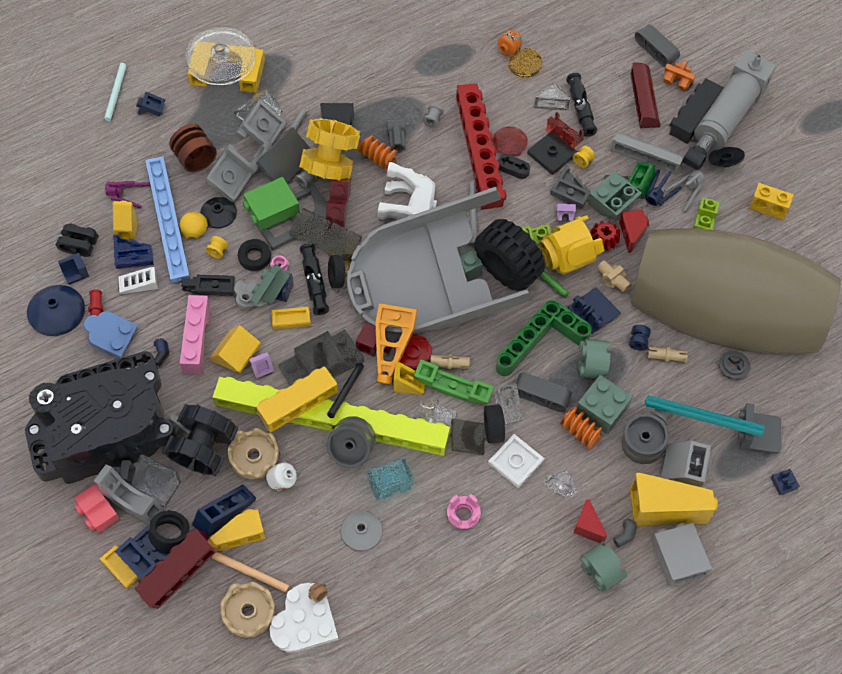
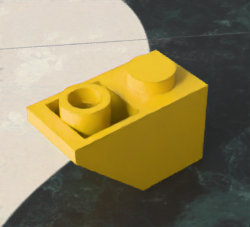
(124, 220)

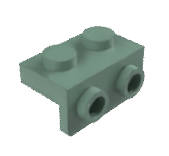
(271, 285)

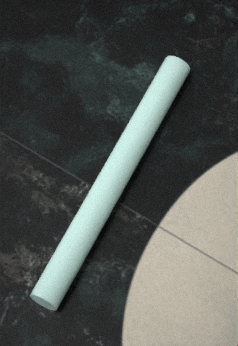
(115, 91)

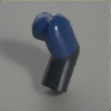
(162, 349)

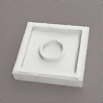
(516, 461)

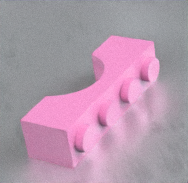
(193, 338)

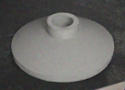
(364, 539)

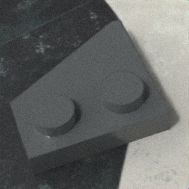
(570, 189)

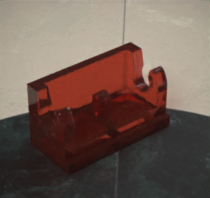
(564, 131)

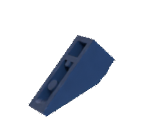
(222, 510)

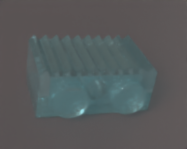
(390, 478)

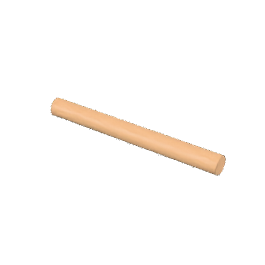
(251, 572)

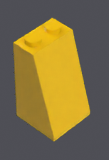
(669, 502)

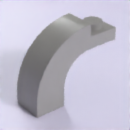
(125, 496)

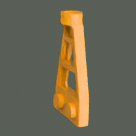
(398, 317)

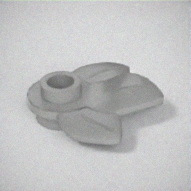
(244, 295)

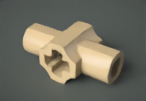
(614, 276)

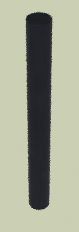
(345, 390)

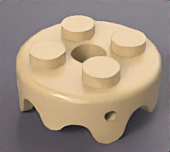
(248, 442)
(247, 595)

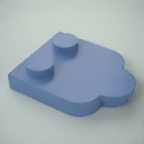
(109, 333)

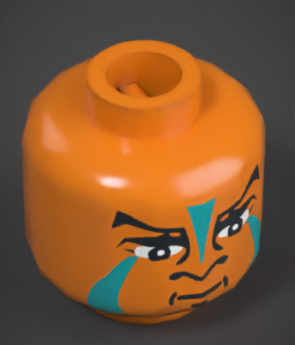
(509, 42)

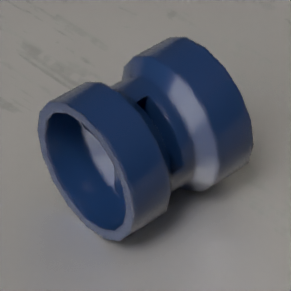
(639, 337)

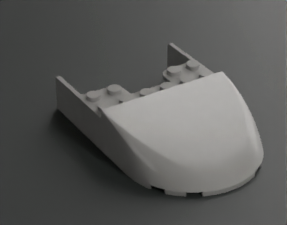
(419, 268)

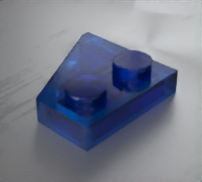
(131, 253)

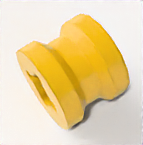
(583, 157)
(216, 247)

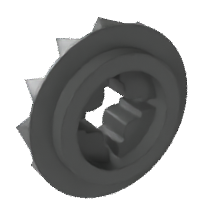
(734, 357)

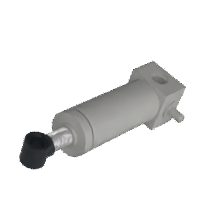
(747, 84)

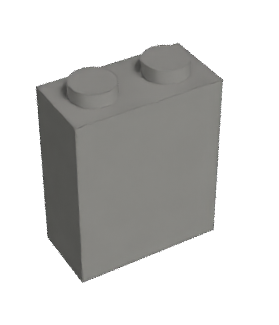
(681, 553)

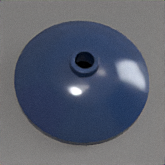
(56, 318)

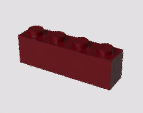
(176, 568)

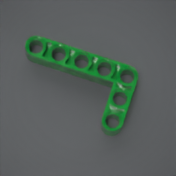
(548, 320)

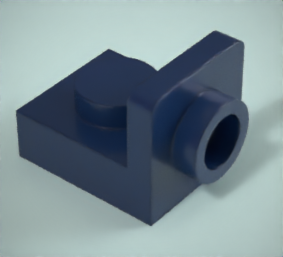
(151, 104)

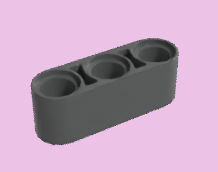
(657, 45)
(543, 392)

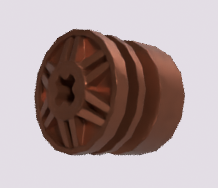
(192, 148)

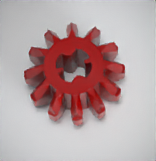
(608, 233)

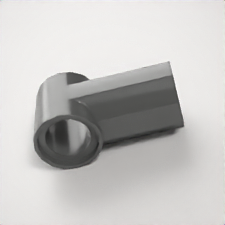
(396, 133)

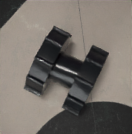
(205, 429)

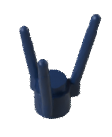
(655, 195)

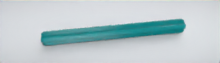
(704, 415)

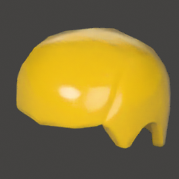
(193, 225)

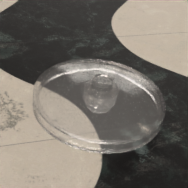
(220, 55)

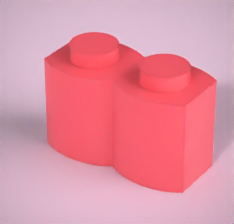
(96, 508)

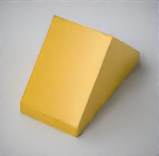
(405, 382)

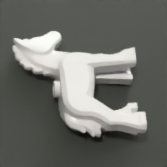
(418, 186)

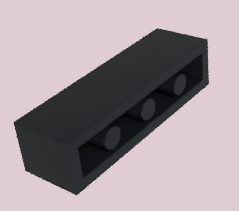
(694, 111)

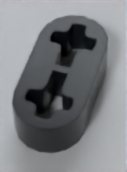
(513, 166)

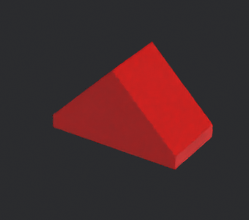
(589, 524)

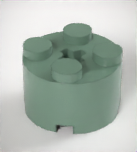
(594, 358)
(603, 566)

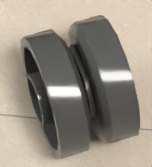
(645, 438)
(351, 442)

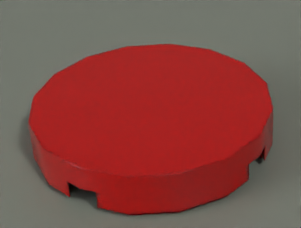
(416, 350)

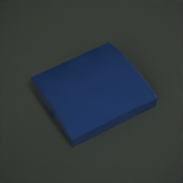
(140, 553)

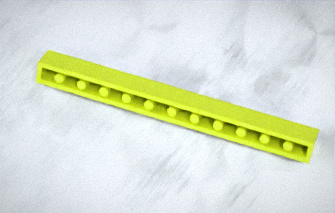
(388, 428)

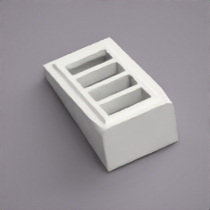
(139, 287)

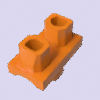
(681, 73)

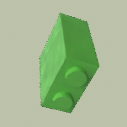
(271, 204)

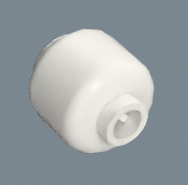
(281, 476)

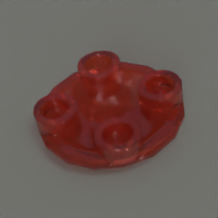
(510, 141)

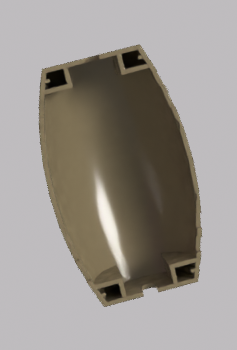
(736, 291)

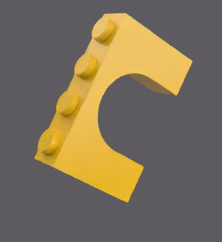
(249, 83)

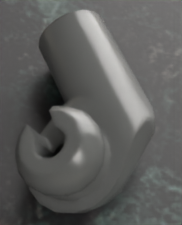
(628, 533)

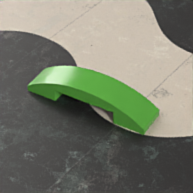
(453, 385)

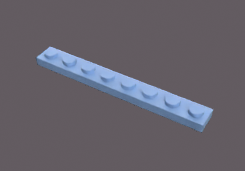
(167, 220)

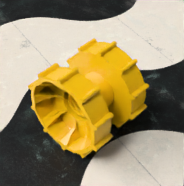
(332, 139)

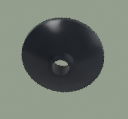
(726, 157)
(222, 217)

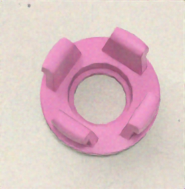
(470, 503)

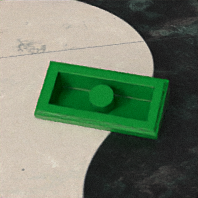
(642, 177)

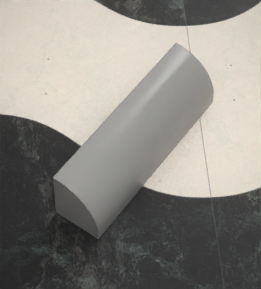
(647, 152)

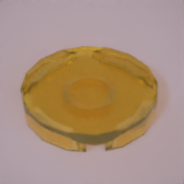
(525, 62)

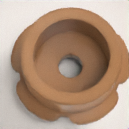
(318, 592)

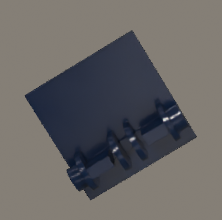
(594, 309)

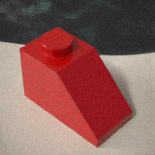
(633, 227)

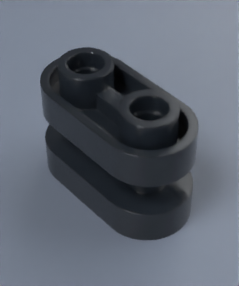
(77, 240)

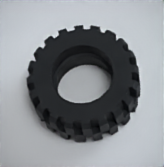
(509, 254)

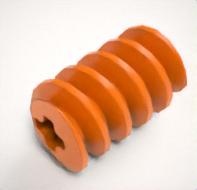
(377, 152)
(581, 428)

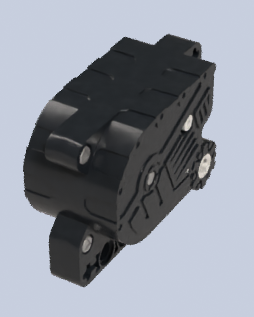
(97, 419)

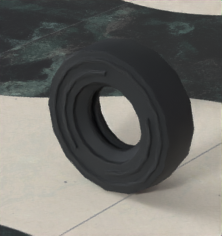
(254, 244)
(336, 271)

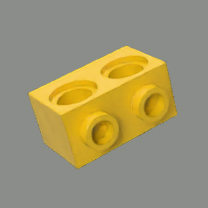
(771, 201)

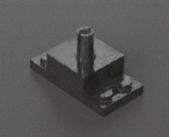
(334, 352)

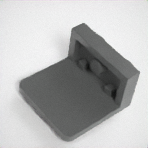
(770, 440)

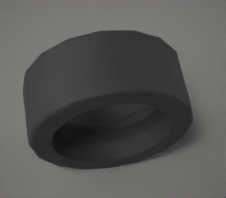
(494, 423)
(167, 517)

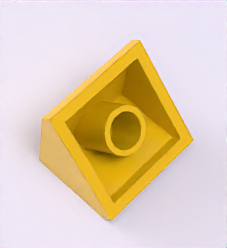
(235, 349)

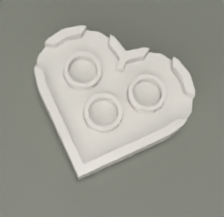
(303, 622)

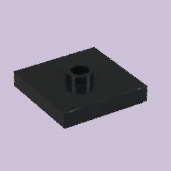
(552, 152)

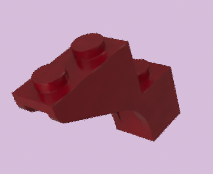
(337, 204)

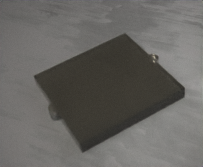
(467, 436)

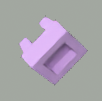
(568, 209)
(261, 365)

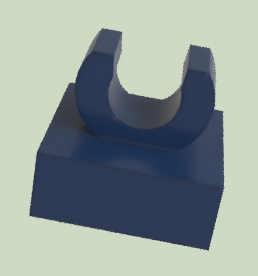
(785, 482)

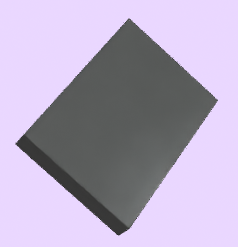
(283, 156)

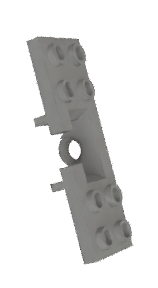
(233, 171)

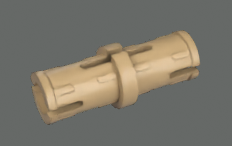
(667, 354)
(450, 361)

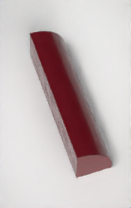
(644, 96)

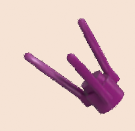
(115, 189)

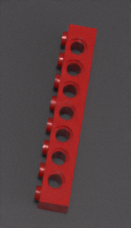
(479, 142)

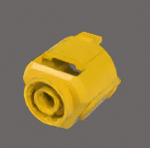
(570, 247)

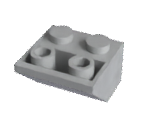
(686, 462)

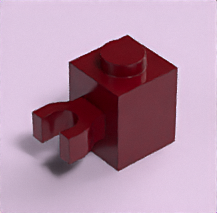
(367, 340)

